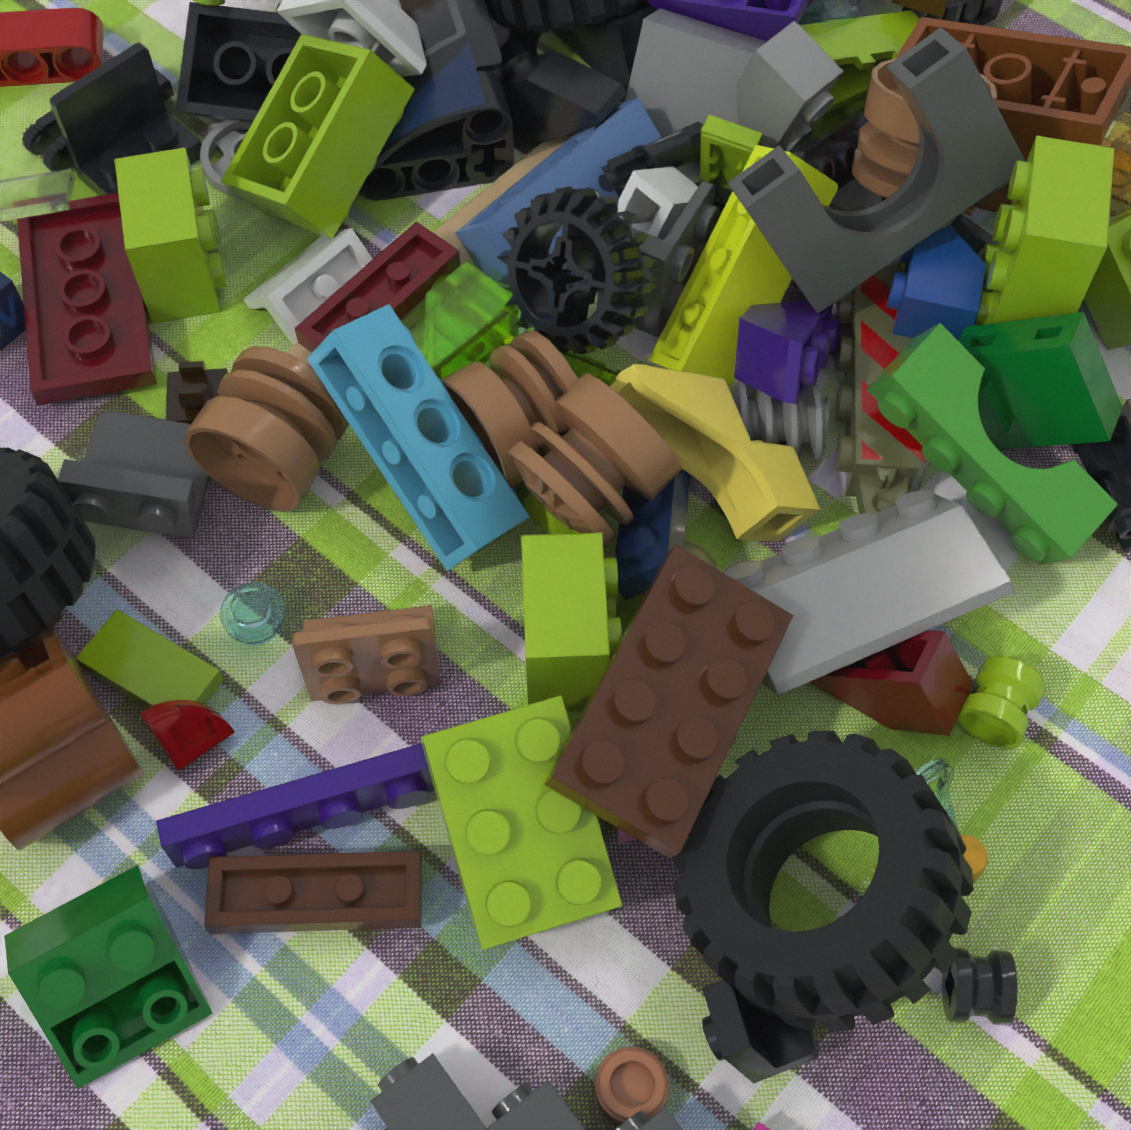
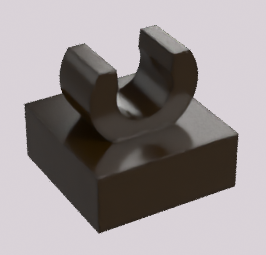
(190, 390)

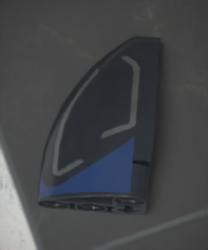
(458, 116)

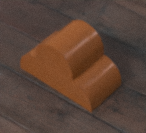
(1042, 83)
(54, 742)

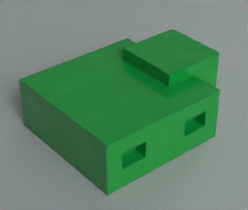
(1042, 382)

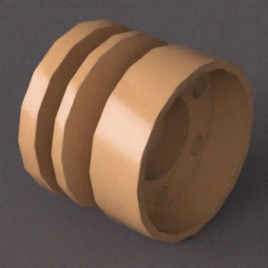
(890, 137)
(512, 396)
(266, 429)
(597, 457)

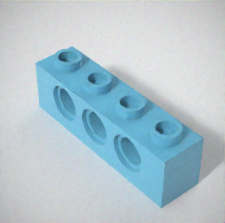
(417, 436)

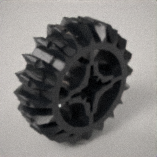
(596, 247)

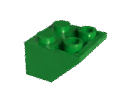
(105, 976)

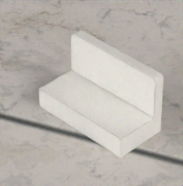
(310, 279)

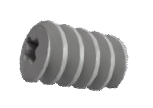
(784, 422)

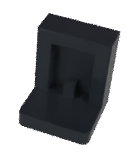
(750, 1039)

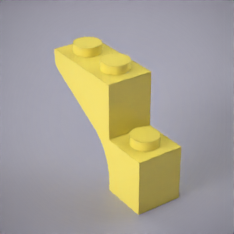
(697, 417)

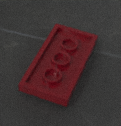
(82, 304)

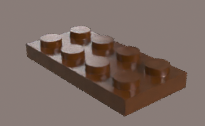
(670, 702)

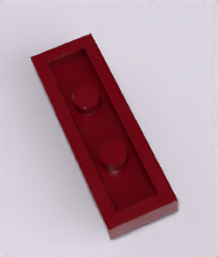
(394, 277)

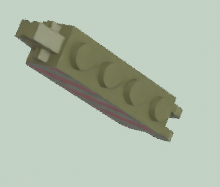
(874, 453)

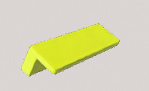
(727, 279)

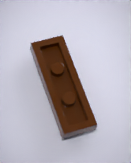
(314, 892)

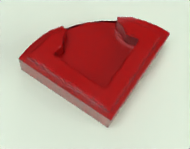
(186, 729)

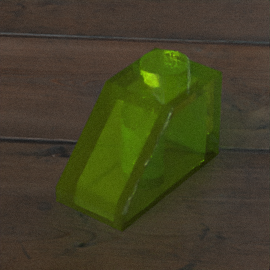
(466, 320)

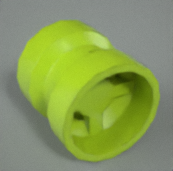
(1002, 700)

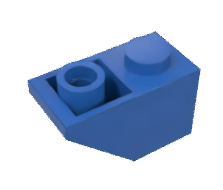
(937, 286)

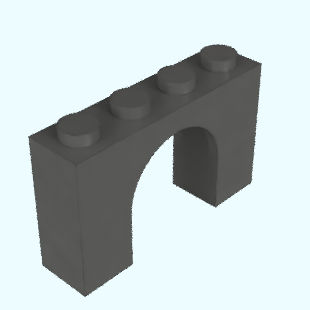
(959, 161)

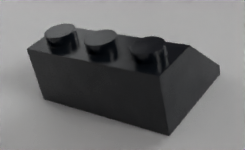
(231, 60)

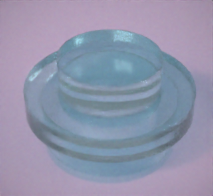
(253, 613)

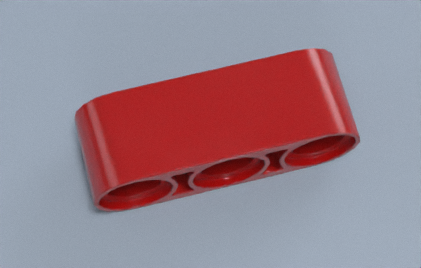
(49, 46)

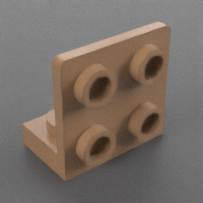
(368, 654)

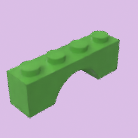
(935, 398)

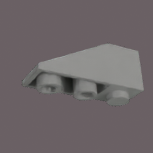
(786, 88)

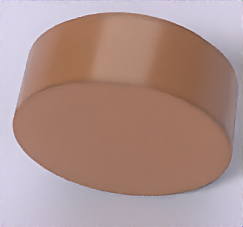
(631, 1082)

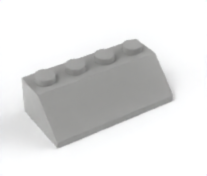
(873, 584)

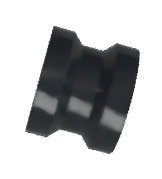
(980, 987)

